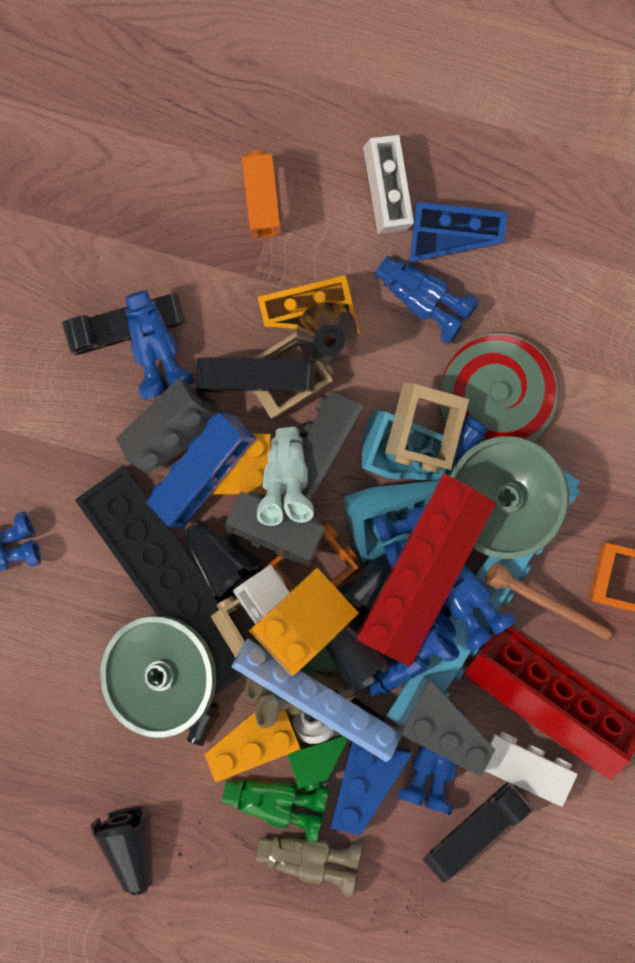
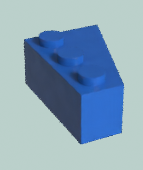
(453, 229)
(364, 787)

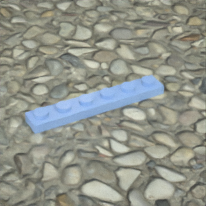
(317, 701)

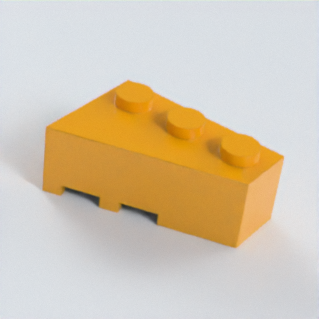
(287, 305)
(251, 746)

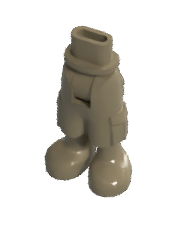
(271, 705)
(308, 861)

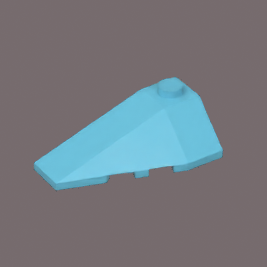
(419, 441)
(387, 501)

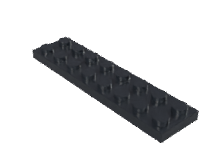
(157, 563)

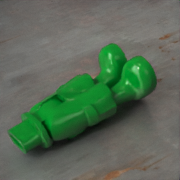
(274, 802)

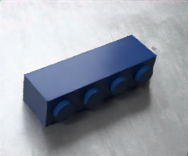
(200, 469)

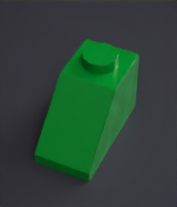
(316, 761)

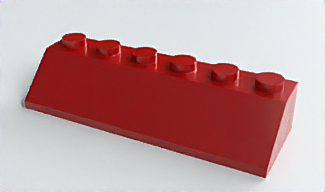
(426, 570)
(555, 700)

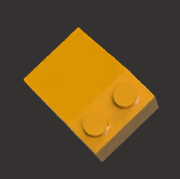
(248, 471)
(303, 622)

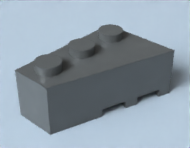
(166, 426)
(288, 539)
(444, 729)

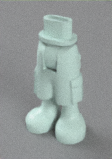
(285, 471)

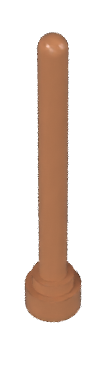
(500, 577)

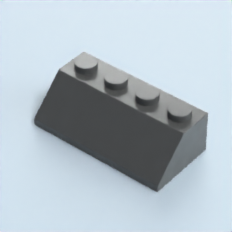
(326, 437)

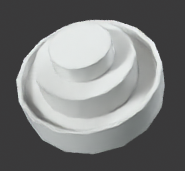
(310, 729)

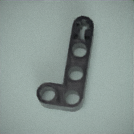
(111, 328)
(255, 374)
(477, 831)

